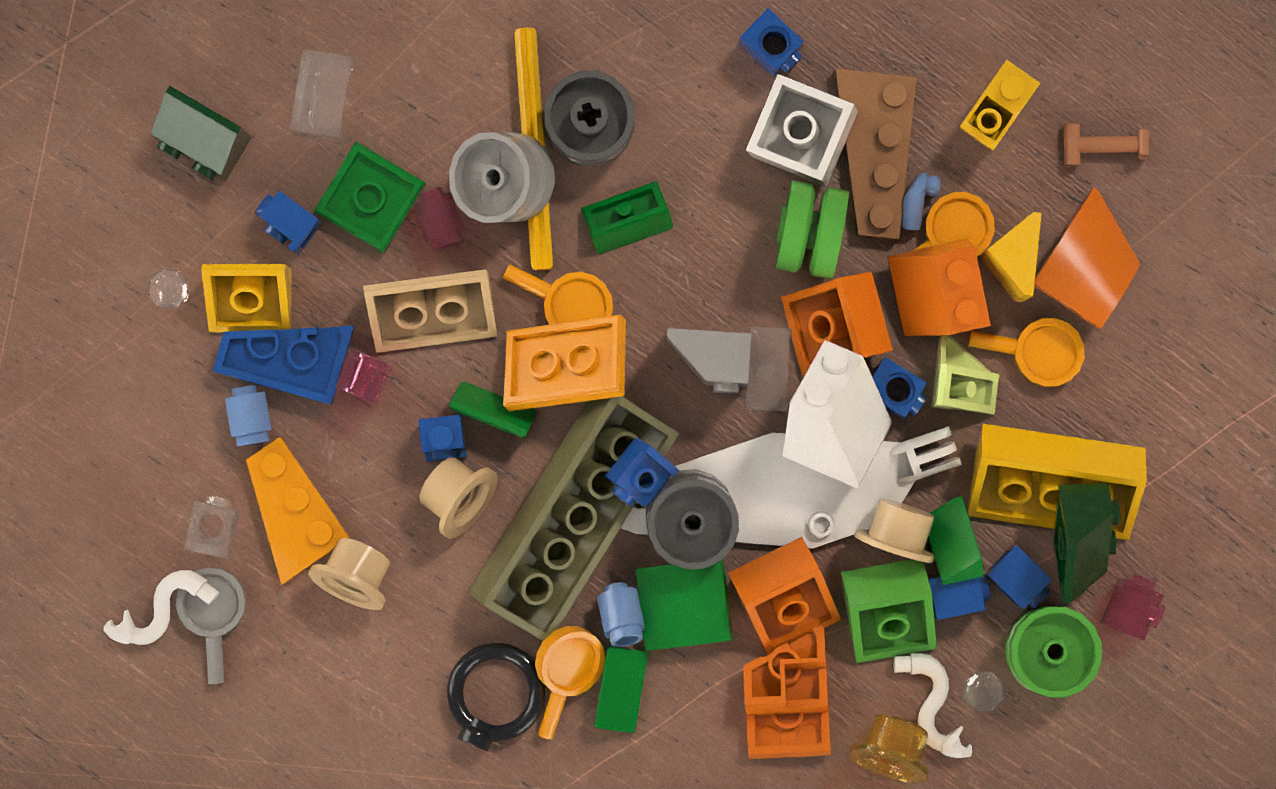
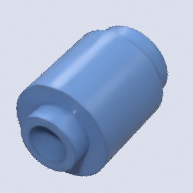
(248, 416)
(621, 614)

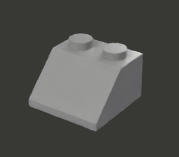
(714, 356)

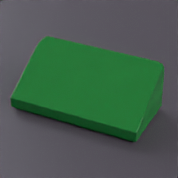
(627, 218)
(489, 409)
(955, 543)
(621, 689)

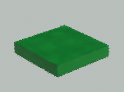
(370, 197)

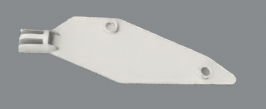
(790, 501)

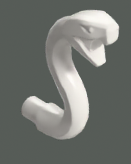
(182, 579)
(926, 664)

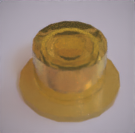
(893, 749)

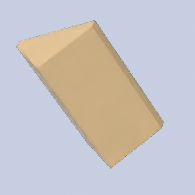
(431, 310)

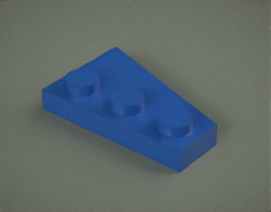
(287, 360)

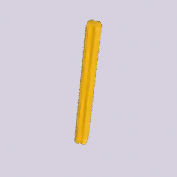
(532, 126)

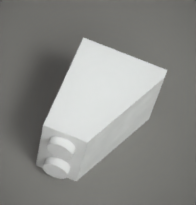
(836, 417)

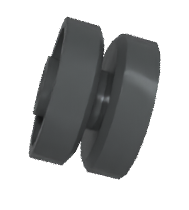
(589, 94)
(700, 542)

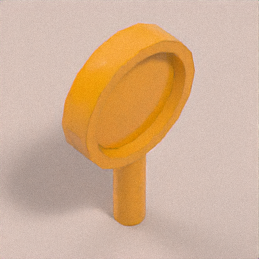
(959, 217)
(569, 298)
(1044, 352)
(567, 665)

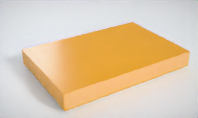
(565, 363)

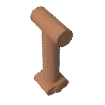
(1102, 144)

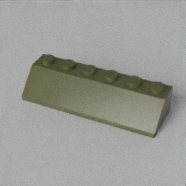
(566, 519)

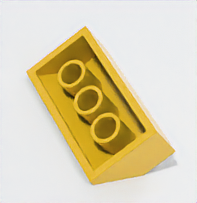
(1021, 470)

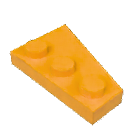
(293, 510)

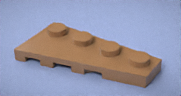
(878, 148)

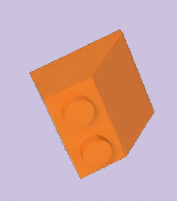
(939, 289)
(839, 312)
(784, 594)

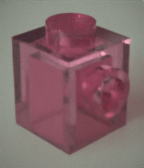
(1134, 607)

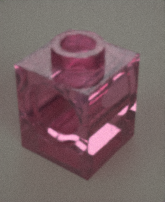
(364, 377)

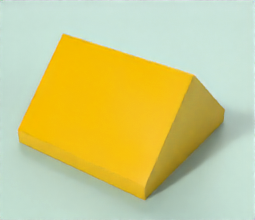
(1015, 258)
(247, 296)

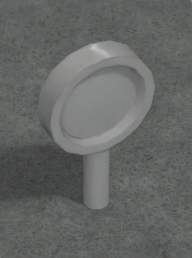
(216, 618)

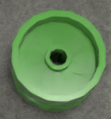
(812, 230)
(1028, 646)

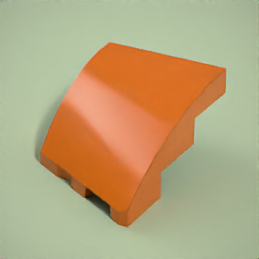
(1089, 263)
(789, 700)

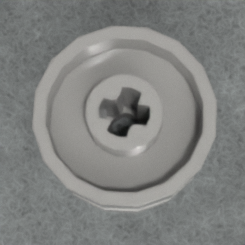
(501, 177)

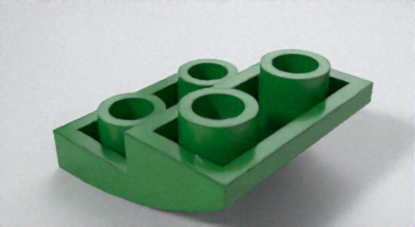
(684, 606)

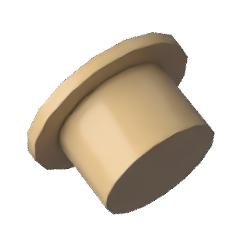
(458, 495)
(899, 530)
(353, 574)

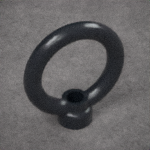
(475, 730)

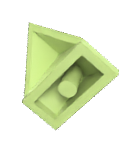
(962, 380)

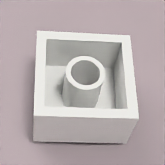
(802, 130)

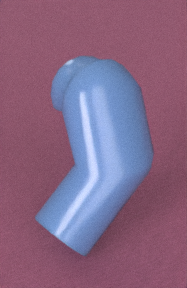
(914, 200)

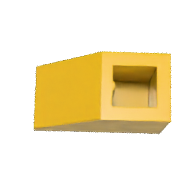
(999, 105)

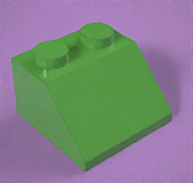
(889, 610)

